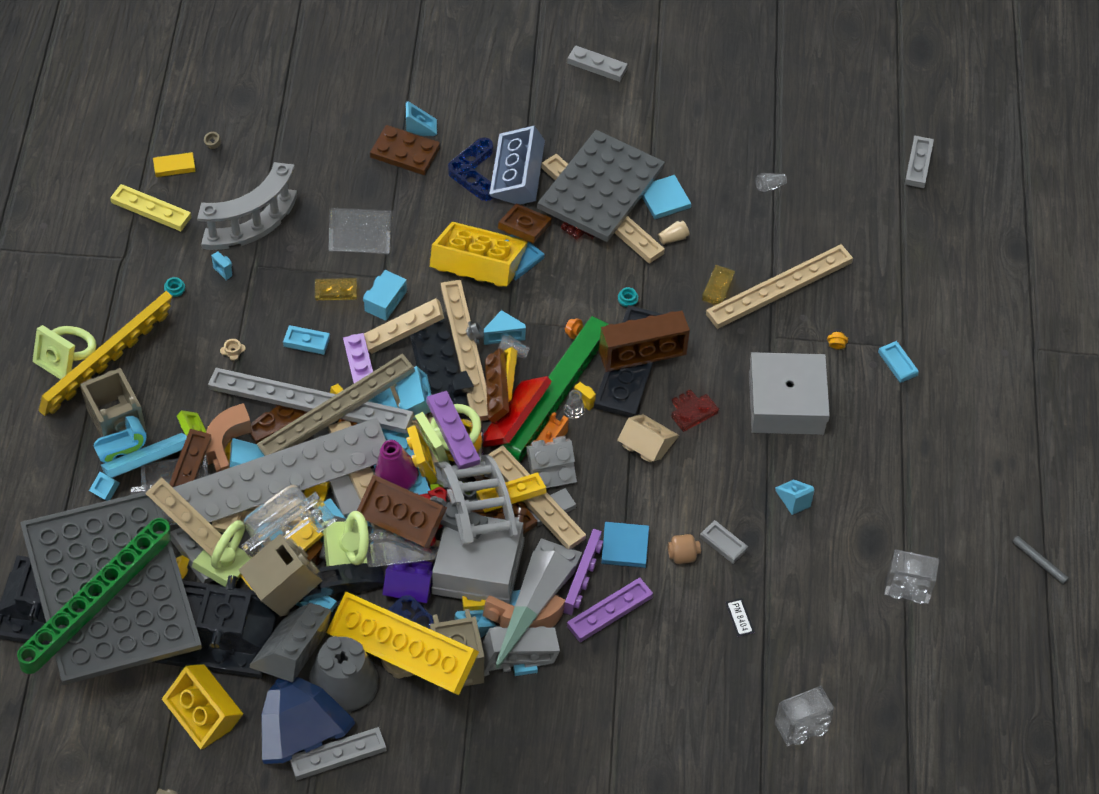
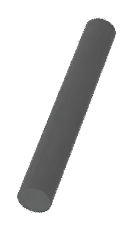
(1043, 562)

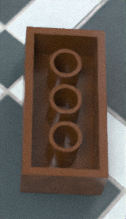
(644, 340)

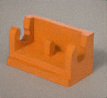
(553, 429)

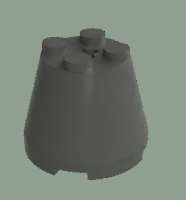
(345, 673)

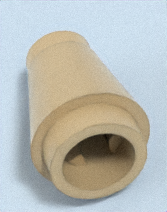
(675, 232)

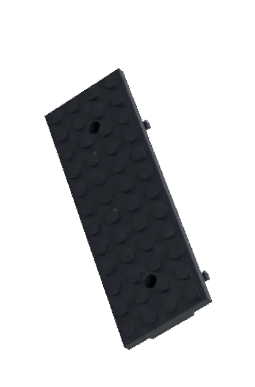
(228, 620)

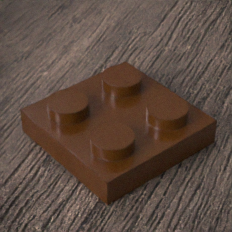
(524, 223)

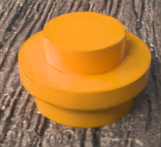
(837, 340)

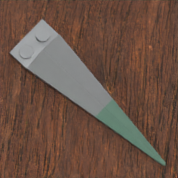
(546, 574)

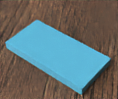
(144, 456)

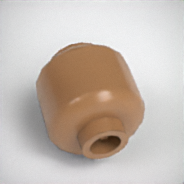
(683, 549)

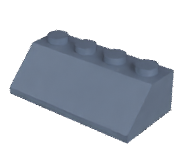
(517, 166)

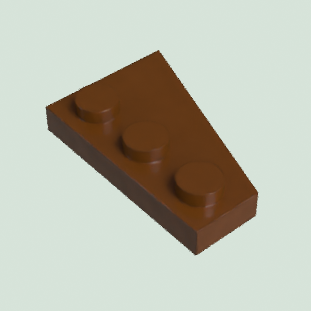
(273, 421)

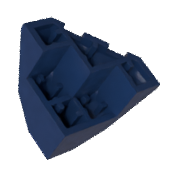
(299, 718)

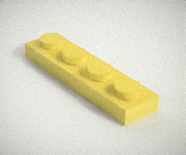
(150, 207)

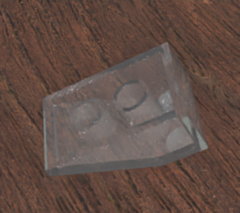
(390, 549)

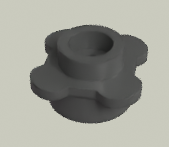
(474, 332)

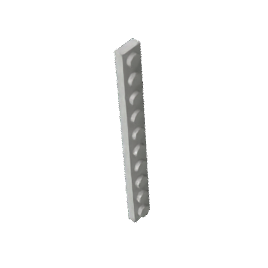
(304, 398)

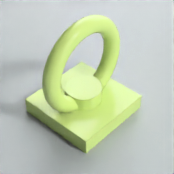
(57, 353)
(434, 437)
(347, 541)
(226, 556)

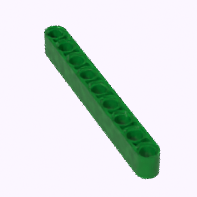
(563, 379)
(93, 604)

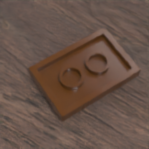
(405, 150)

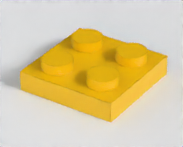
(422, 454)

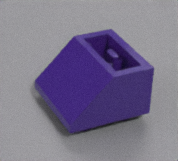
(409, 579)

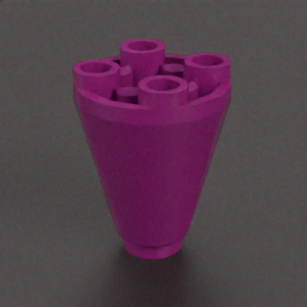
(396, 465)

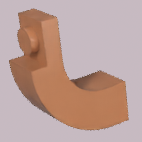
(225, 427)
(502, 612)

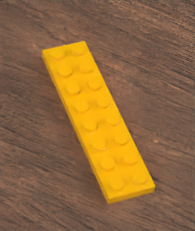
(109, 350)
(404, 642)

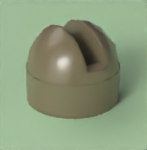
(212, 135)

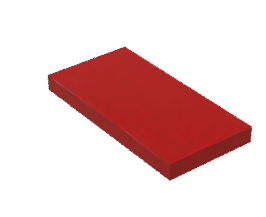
(521, 404)

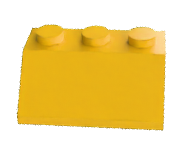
(201, 705)

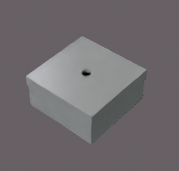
(788, 393)
(478, 567)

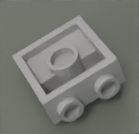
(552, 461)

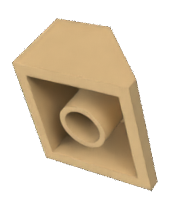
(647, 437)

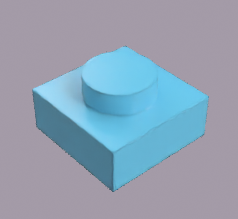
(222, 265)
(104, 486)

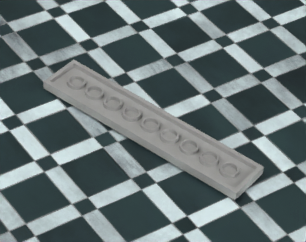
(299, 465)

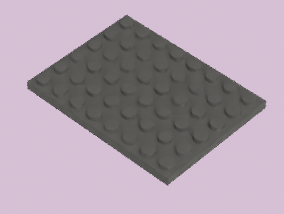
(143, 620)

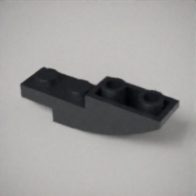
(346, 578)

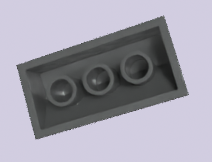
(293, 642)

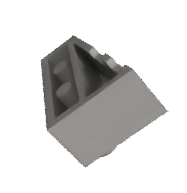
(535, 648)

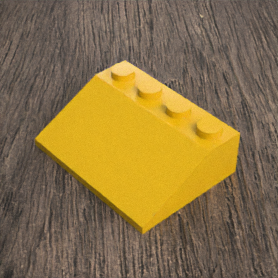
(477, 254)

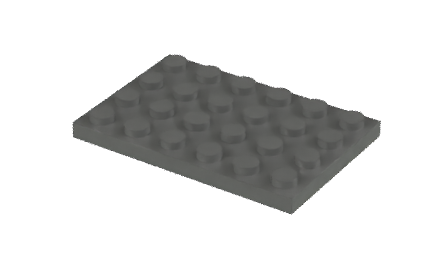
(601, 185)

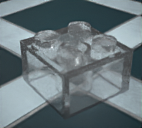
(911, 576)
(804, 716)

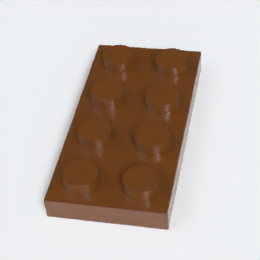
(401, 511)

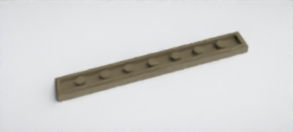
(337, 406)

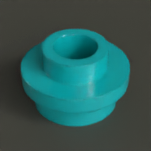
(176, 283)
(627, 293)

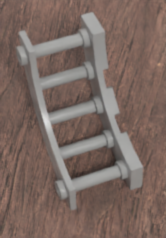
(272, 191)
(448, 477)

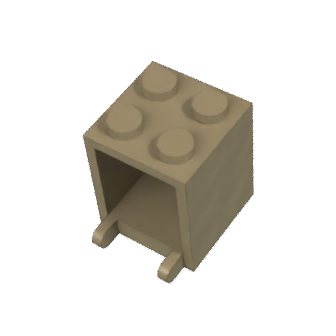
(105, 390)
(281, 574)
(467, 633)

